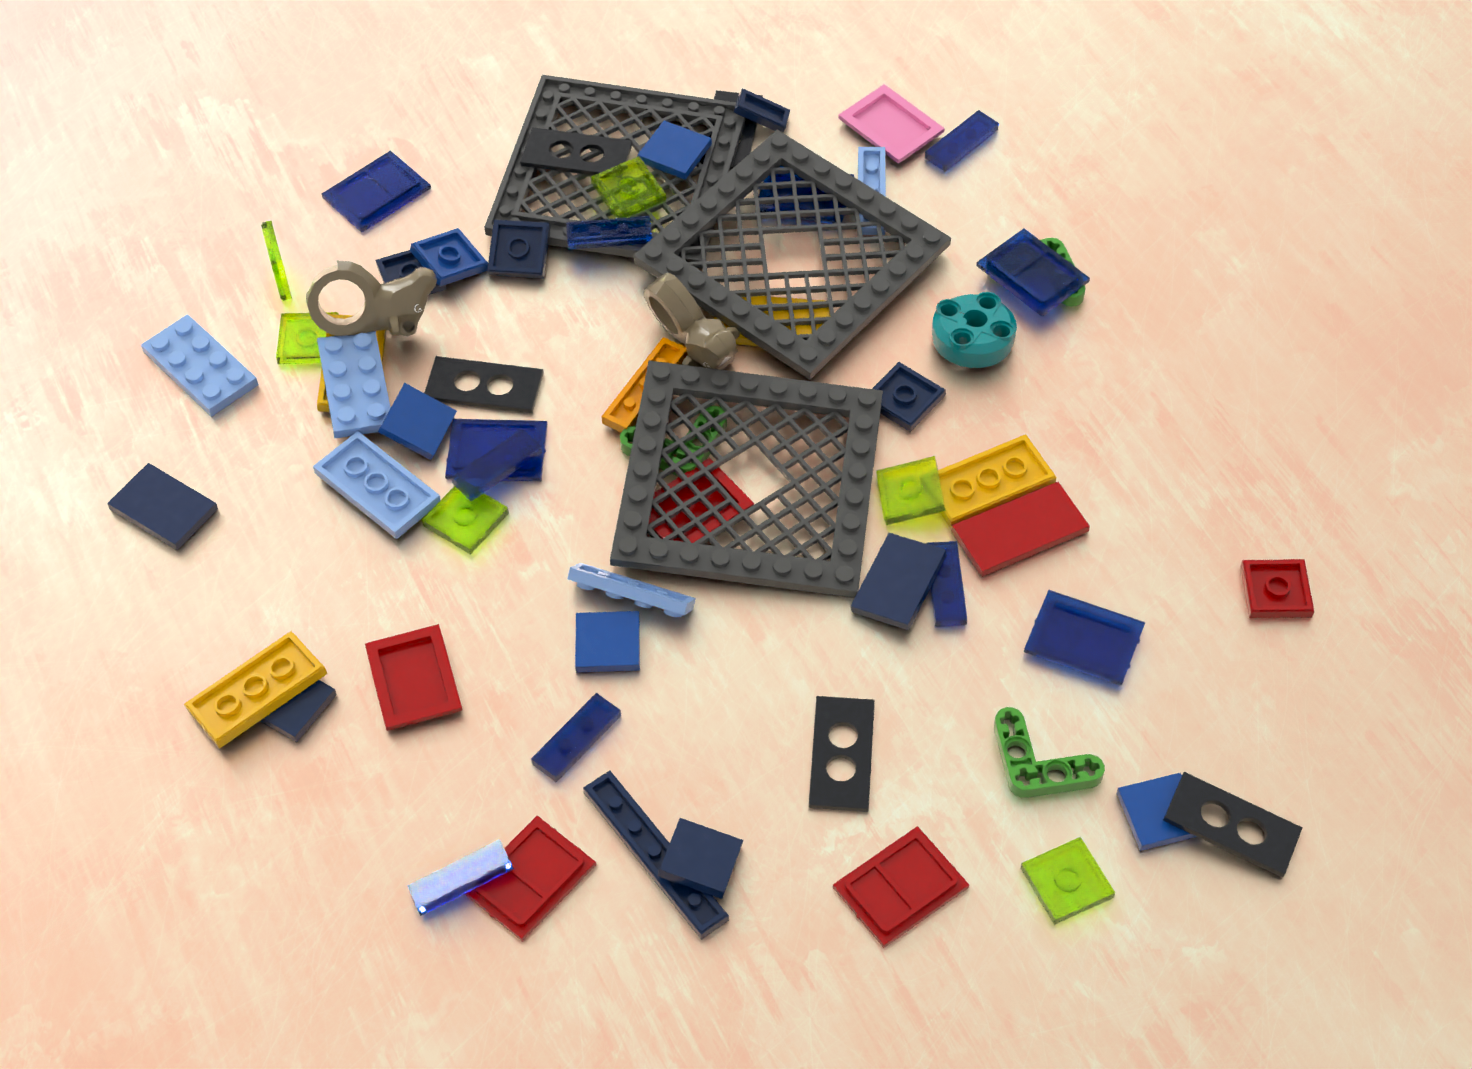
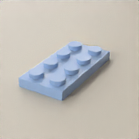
(199, 365)
(354, 383)
(377, 484)

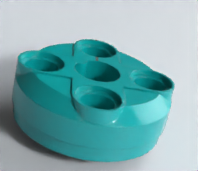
(973, 330)

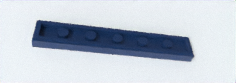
(649, 848)

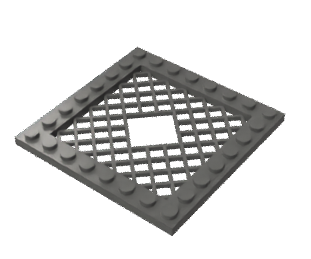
(558, 93)
(801, 352)
(834, 577)

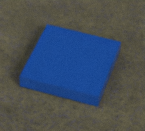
(674, 149)
(449, 256)
(417, 421)
(607, 641)
(1145, 809)

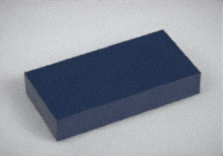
(761, 110)

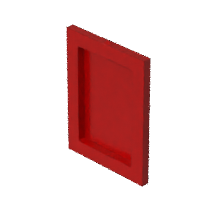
(698, 509)
(413, 677)
(542, 876)
(900, 886)

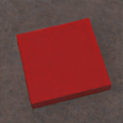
(1277, 588)

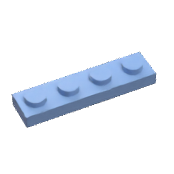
(872, 173)
(620, 586)

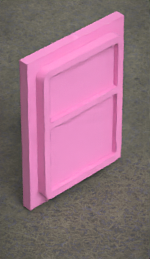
(891, 123)

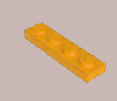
(625, 407)

